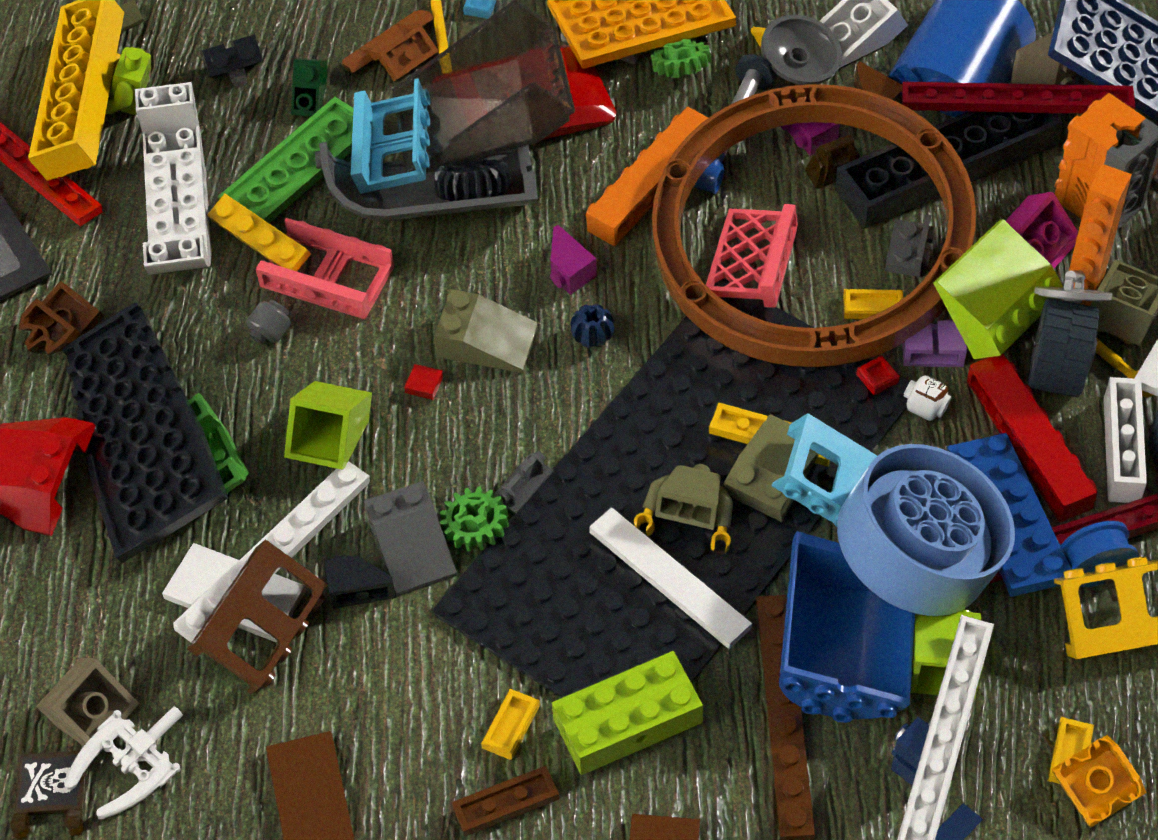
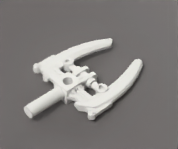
(139, 747)

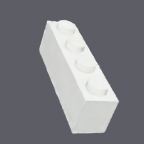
(1124, 440)

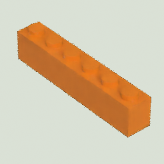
(635, 190)
(1099, 225)

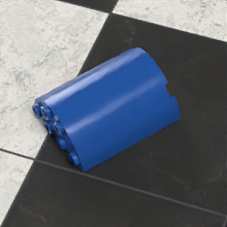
(966, 43)
(841, 642)

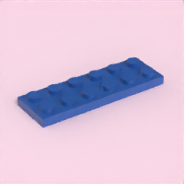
(1036, 551)

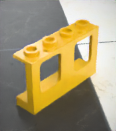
(1136, 625)

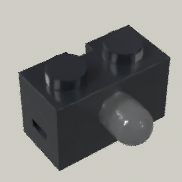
(232, 59)

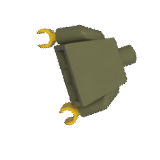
(690, 498)

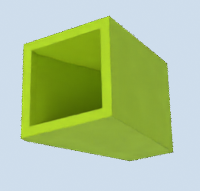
(326, 424)
(932, 650)

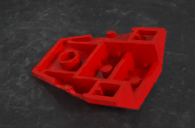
(33, 466)

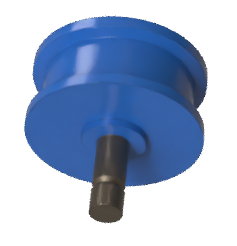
(1099, 545)

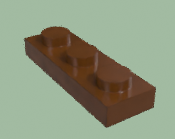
(505, 801)

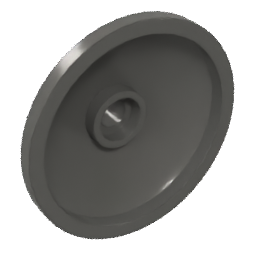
(801, 49)

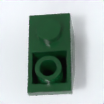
(308, 85)

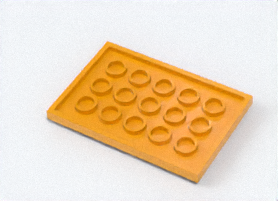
(620, 28)

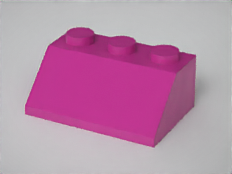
(1045, 226)

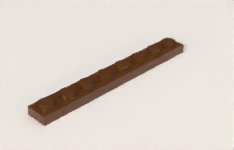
(784, 727)

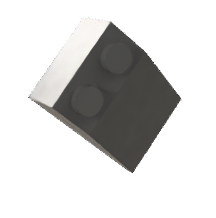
(409, 538)

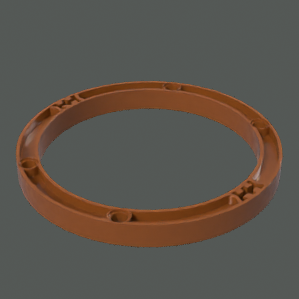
(802, 105)

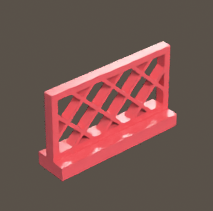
(769, 275)

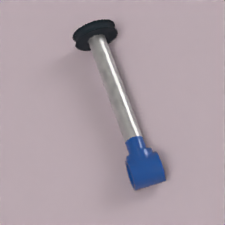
(755, 74)

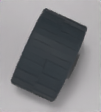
(1063, 347)

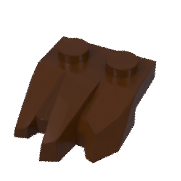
(58, 319)

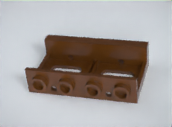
(245, 601)

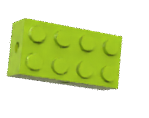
(627, 712)

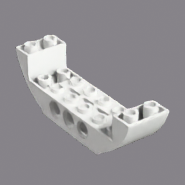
(173, 180)

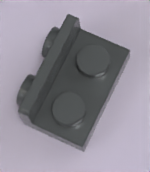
(908, 247)

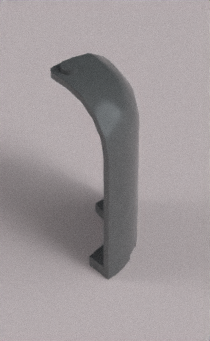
(420, 197)

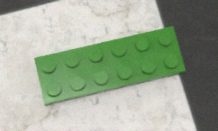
(291, 165)

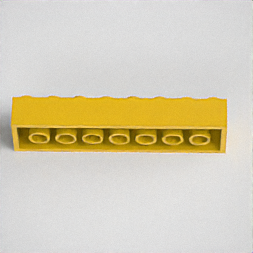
(76, 88)

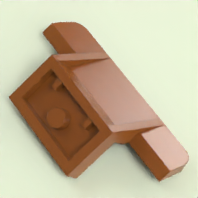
(397, 48)

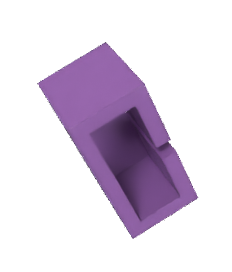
(935, 346)

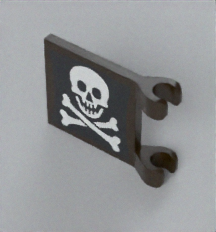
(43, 792)

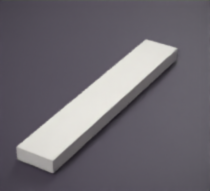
(670, 578)

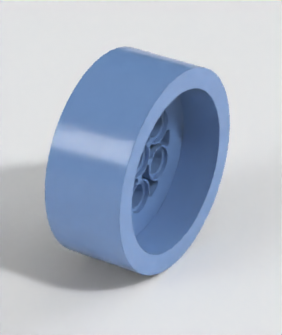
(925, 530)

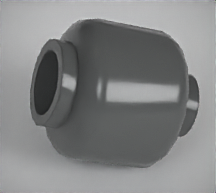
(268, 322)

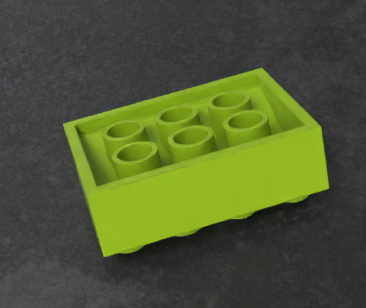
(994, 288)

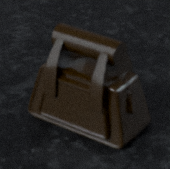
(829, 156)

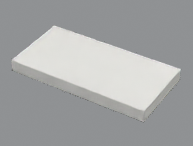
(204, 567)

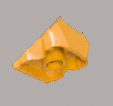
(1099, 780)

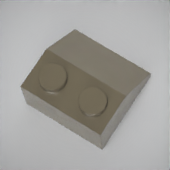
(1035, 66)
(86, 700)

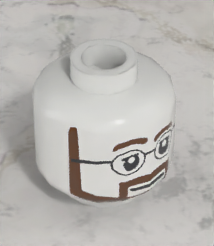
(927, 398)

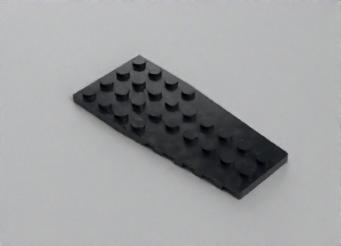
(147, 444)

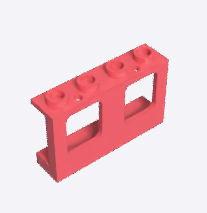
(322, 287)

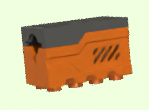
(1109, 136)

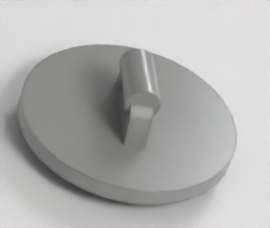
(1072, 294)

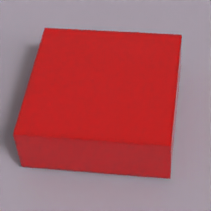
(877, 375)
(423, 381)

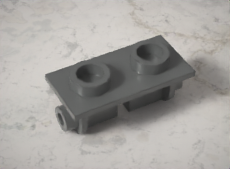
(524, 482)

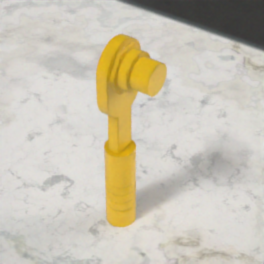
(1117, 362)

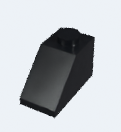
(356, 582)

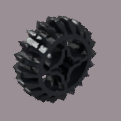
(472, 180)

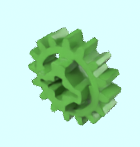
(681, 58)
(471, 519)

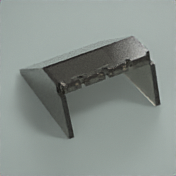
(492, 90)

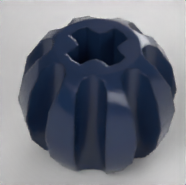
(592, 325)

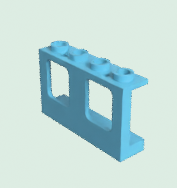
(371, 144)
(834, 446)

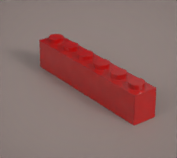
(1034, 439)

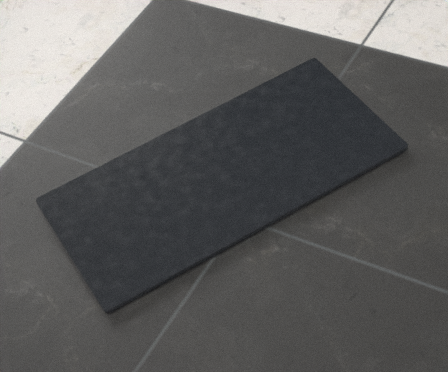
(570, 606)

